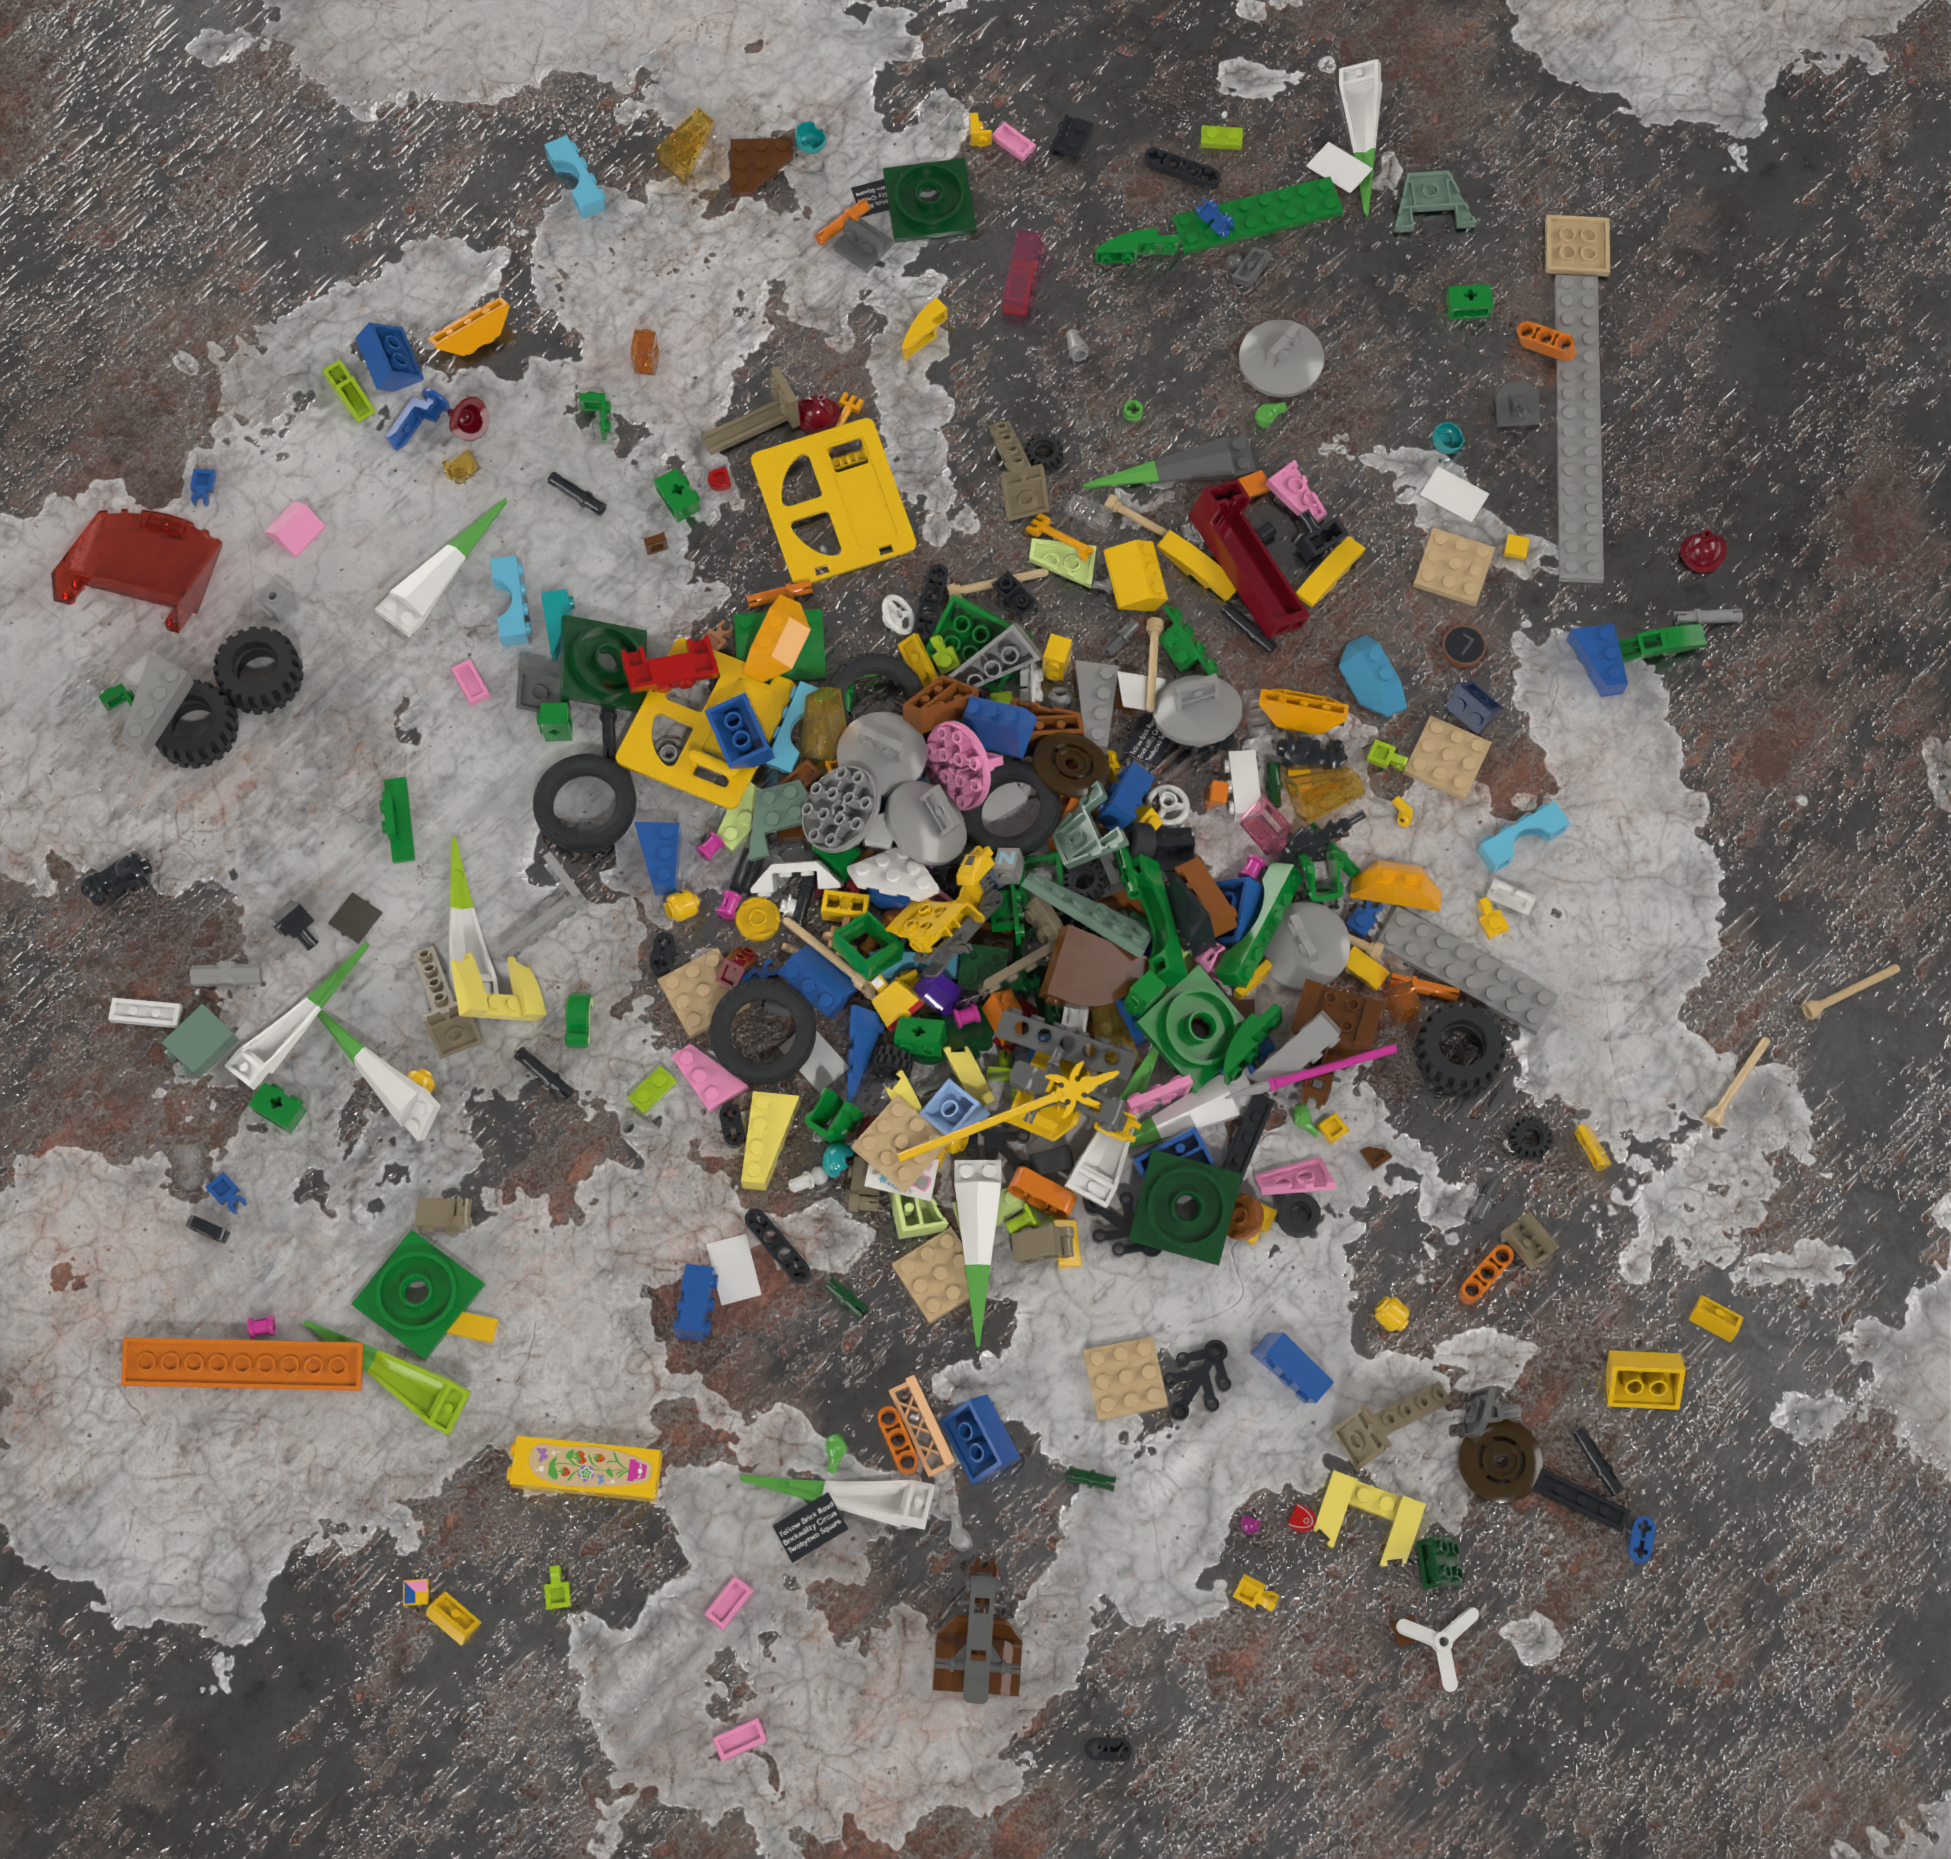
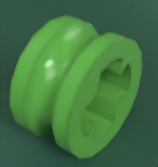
(1138, 408)

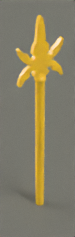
(1071, 1090)

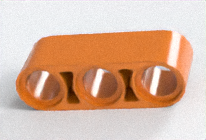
(1553, 348)
(1042, 1193)
(1490, 1264)
(897, 1429)

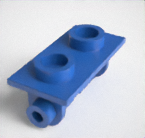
(1210, 211)

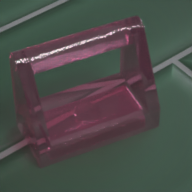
(1261, 830)

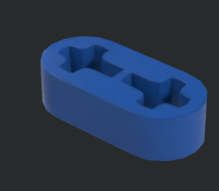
(1647, 1540)

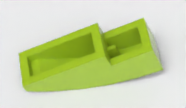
(348, 391)

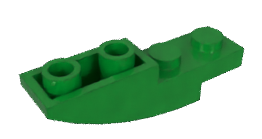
(1130, 245)
(1662, 641)
(1244, 1046)

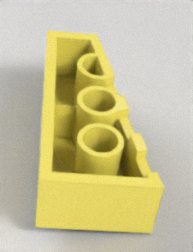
(767, 1130)

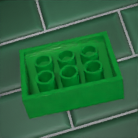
(969, 630)
(811, 660)

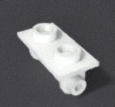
(1031, 677)
(1511, 897)

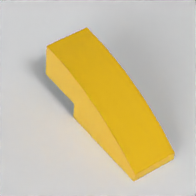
(924, 327)

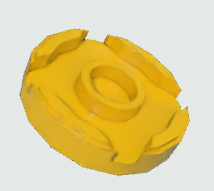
(758, 919)

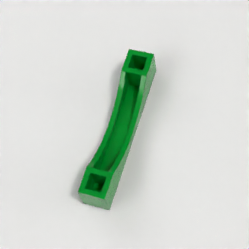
(1166, 954)
(1241, 961)

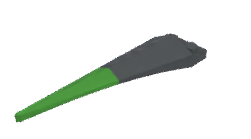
(1214, 460)

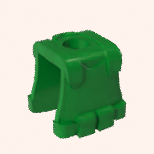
(1323, 892)
(825, 1109)

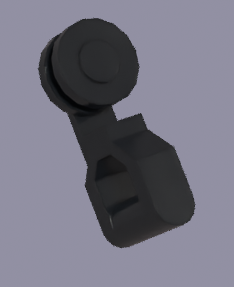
(1222, 745)

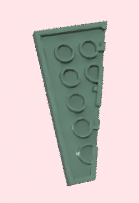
(1112, 925)

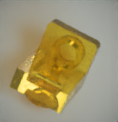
(462, 467)

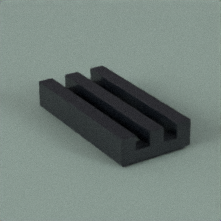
(742, 888)

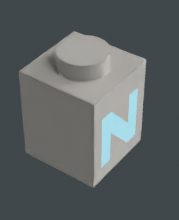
(1008, 865)

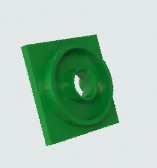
(1170, 1032)
(424, 1323)

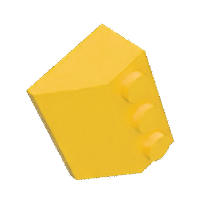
(1136, 576)
(1644, 1379)

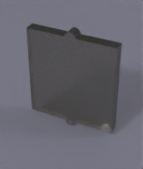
(355, 918)

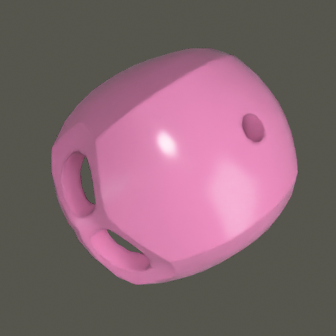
(1210, 960)

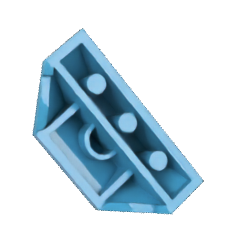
(1372, 677)

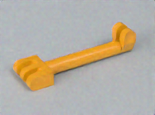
(848, 407)
(1042, 526)

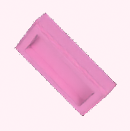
(1013, 141)
(470, 682)
(729, 1602)
(740, 1739)

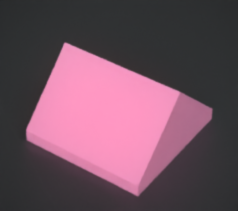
(295, 528)

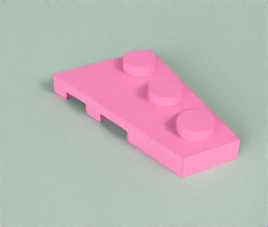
(1294, 491)
(707, 1078)
(1177, 1086)
(1295, 1178)

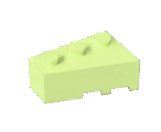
(916, 1216)

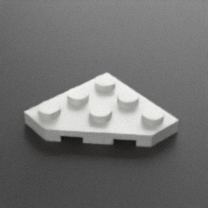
(894, 874)

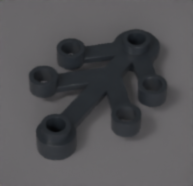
(995, 1140)
(1124, 1228)
(1200, 1377)

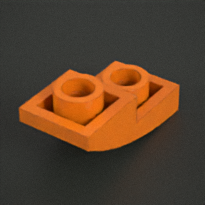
(1255, 484)

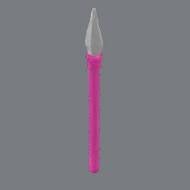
(1278, 1082)

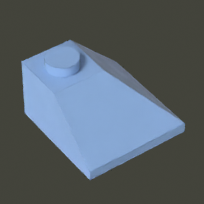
(953, 1109)

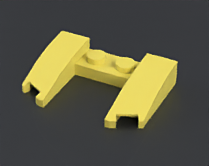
(472, 1001)
(966, 1072)
(1403, 1511)

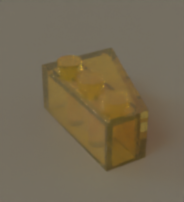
(686, 145)
(822, 724)

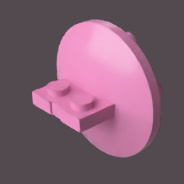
(960, 764)

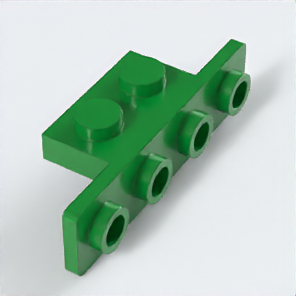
(1183, 646)
(397, 819)
(1007, 915)

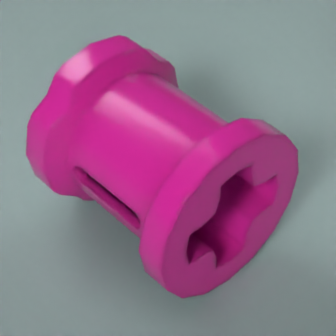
(710, 846)
(1252, 867)
(728, 904)
(966, 1015)
(261, 1326)

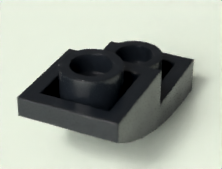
(1015, 595)

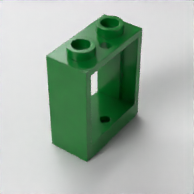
(1034, 862)
(876, 963)

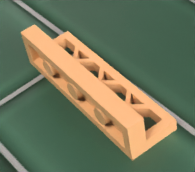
(930, 1422)

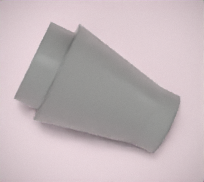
(1077, 347)

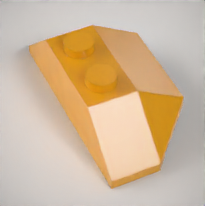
(473, 329)
(778, 640)
(1302, 710)
(1396, 885)

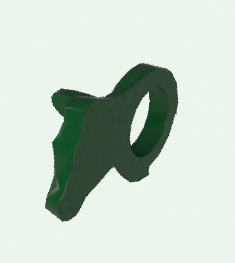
(1027, 981)
(974, 1035)

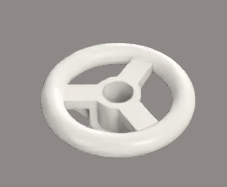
(893, 616)
(1170, 797)

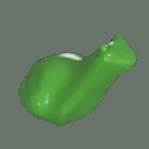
(1267, 412)
(1302, 1119)
(835, 1450)

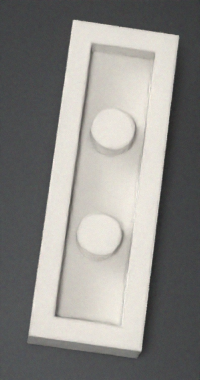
(145, 1013)

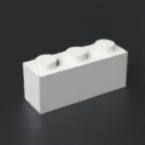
(1242, 782)

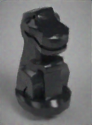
(1305, 753)
(122, 874)

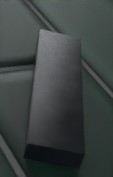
(1248, 1134)
(1581, 1501)

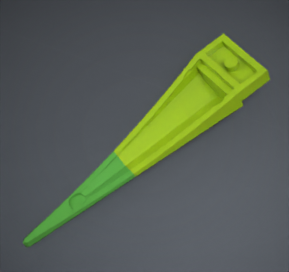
(427, 1393)

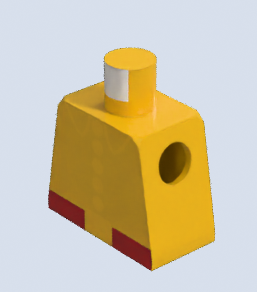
(894, 1000)

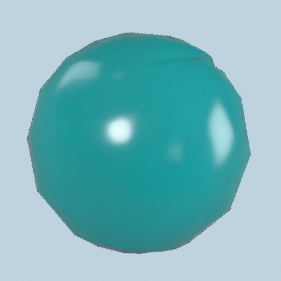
(810, 138)
(1447, 438)
(835, 1157)

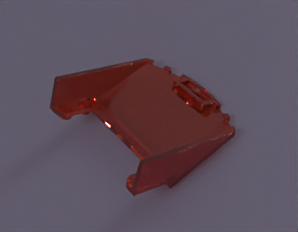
(141, 558)

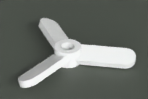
(1432, 1638)

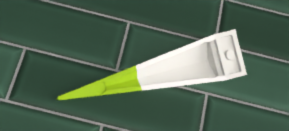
(464, 927)

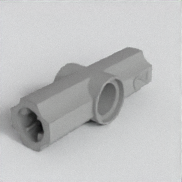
(226, 975)

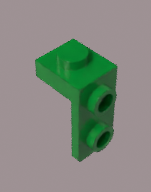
(597, 402)
(116, 696)

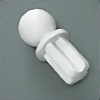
(808, 1179)

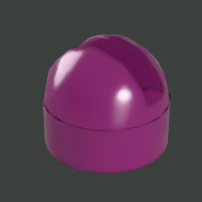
(1250, 1525)

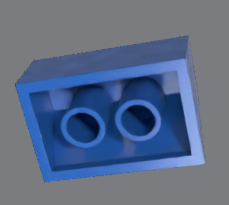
(388, 357)
(1000, 726)
(739, 733)
(1247, 899)
(818, 981)
(979, 1439)

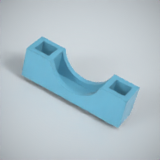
(564, 158)
(512, 624)
(785, 753)
(1545, 823)
(907, 962)

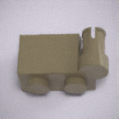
(858, 1195)
(443, 1215)
(1042, 1243)

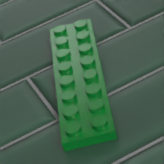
(1261, 215)

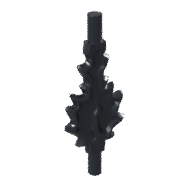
(1313, 842)

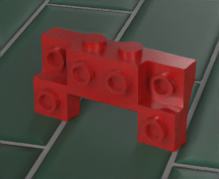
(670, 671)

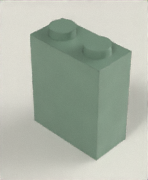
(199, 1042)

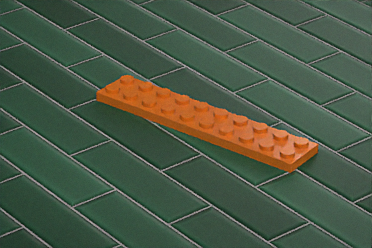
(242, 1363)

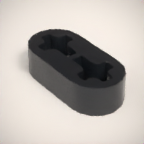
(657, 953)
(726, 1127)
(208, 1229)
(1108, 1743)

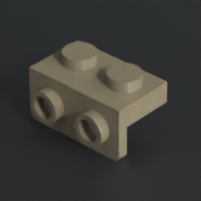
(1530, 1240)

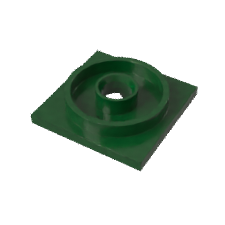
(920, 220)
(582, 674)
(1156, 1218)

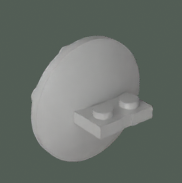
(1281, 358)
(1197, 710)
(885, 749)
(841, 809)
(925, 823)
(1308, 945)

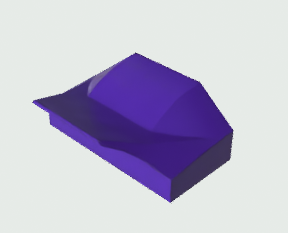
(939, 993)

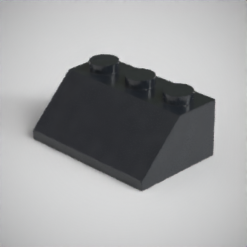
(1190, 919)

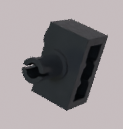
(1319, 536)
(293, 922)

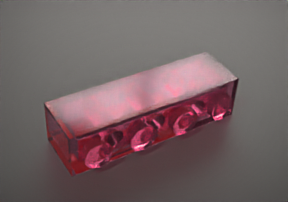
(1022, 272)

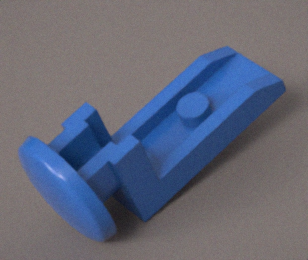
(414, 414)

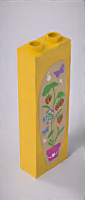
(585, 1468)

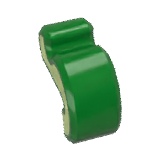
(578, 1019)

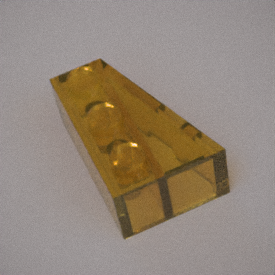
(1322, 791)
(1108, 1024)

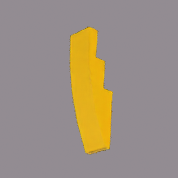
(1195, 562)
(1330, 571)

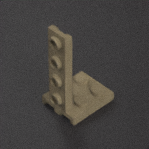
(780, 410)
(1023, 484)
(1047, 928)
(446, 1028)
(1365, 1434)

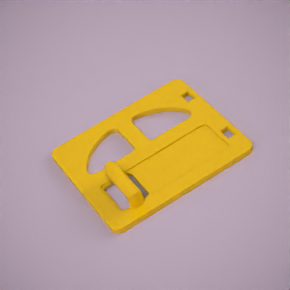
(859, 501)
(639, 753)

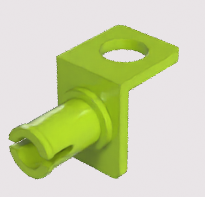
(1003, 1070)
(1026, 1219)

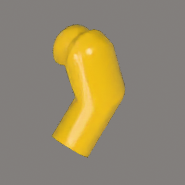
(1405, 812)

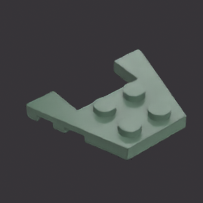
(1432, 193)
(774, 811)
(1078, 836)

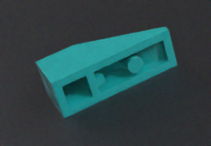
(555, 605)

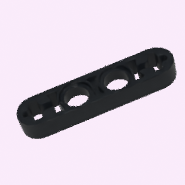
(1183, 165)
(929, 603)
(775, 1247)

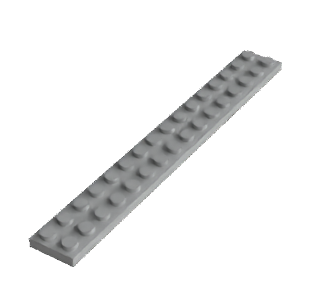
(1579, 433)

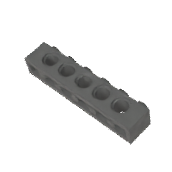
(1007, 1031)

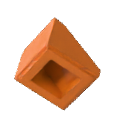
(1216, 794)

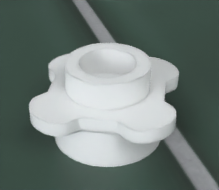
(787, 906)

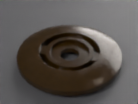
(1051, 769)
(1523, 1465)

